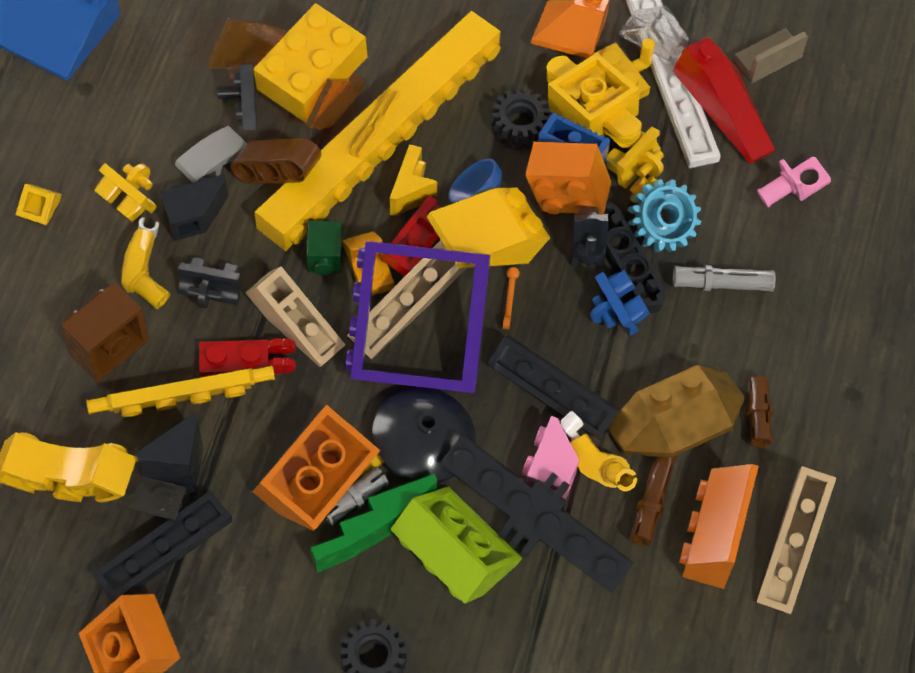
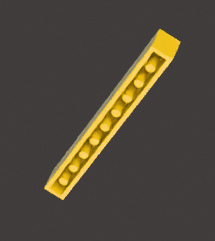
(421, 92)

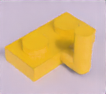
(631, 70)

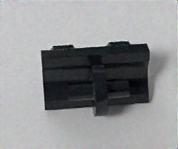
(589, 237)
(209, 283)

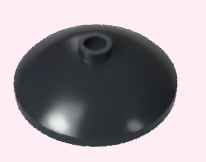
(407, 445)

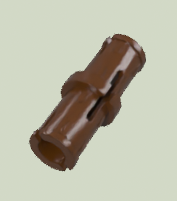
(759, 412)

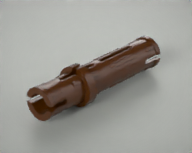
(650, 508)

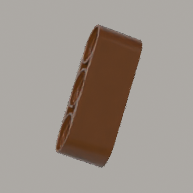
(276, 161)

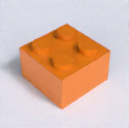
(568, 177)

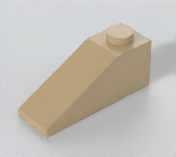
(295, 316)

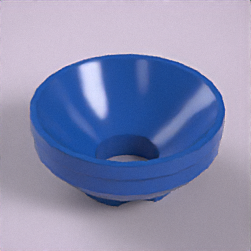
(475, 180)

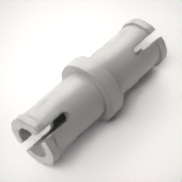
(357, 494)

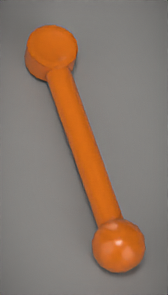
(512, 273)

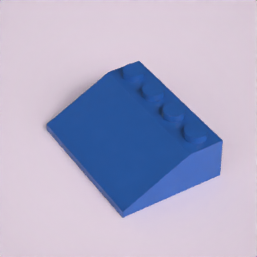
(55, 32)

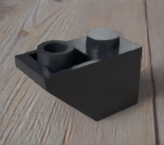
(194, 206)

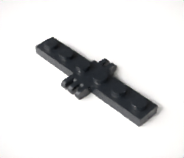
(536, 513)

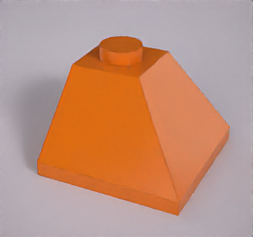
(571, 26)

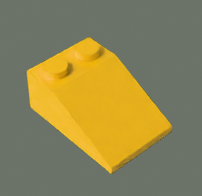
(491, 224)

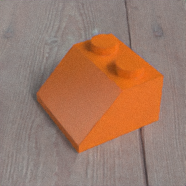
(130, 637)

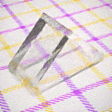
(660, 26)

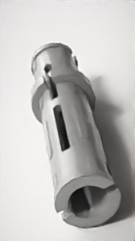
(709, 277)

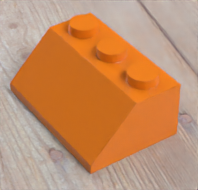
(316, 470)
(718, 524)

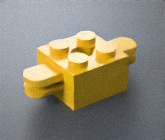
(608, 95)

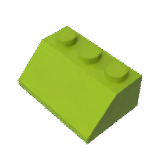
(454, 543)

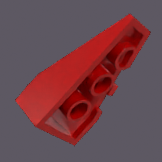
(724, 96)

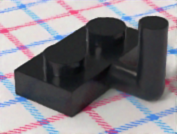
(245, 89)

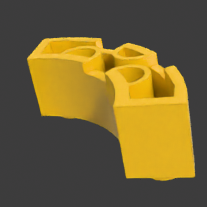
(65, 470)

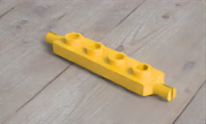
(196, 390)

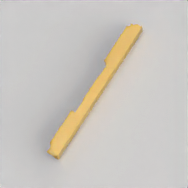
(371, 128)

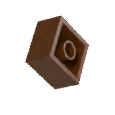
(105, 331)

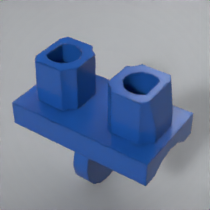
(628, 313)

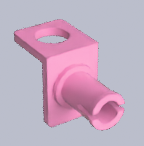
(790, 182)

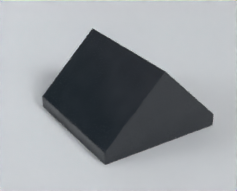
(174, 455)

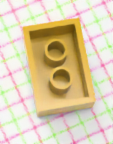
(306, 57)

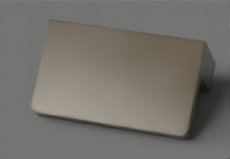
(770, 54)

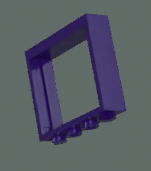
(359, 323)

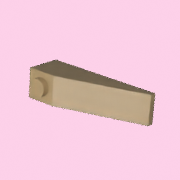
(408, 300)
(796, 539)

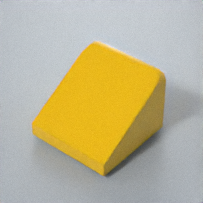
(37, 203)

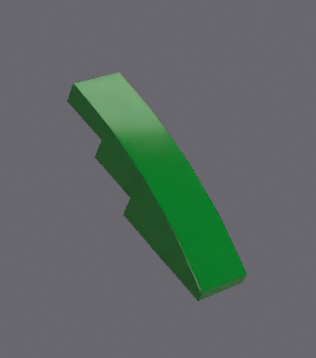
(372, 527)

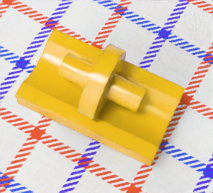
(640, 159)
(135, 201)

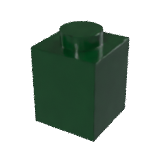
(324, 247)

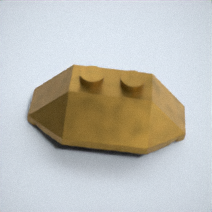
(678, 413)

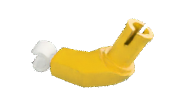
(135, 267)
(600, 466)

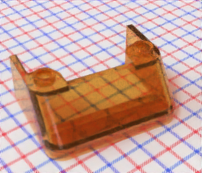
(253, 40)

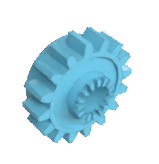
(648, 218)

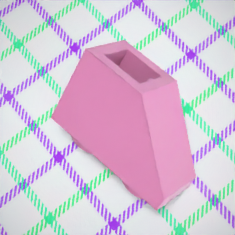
(553, 455)

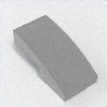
(211, 154)

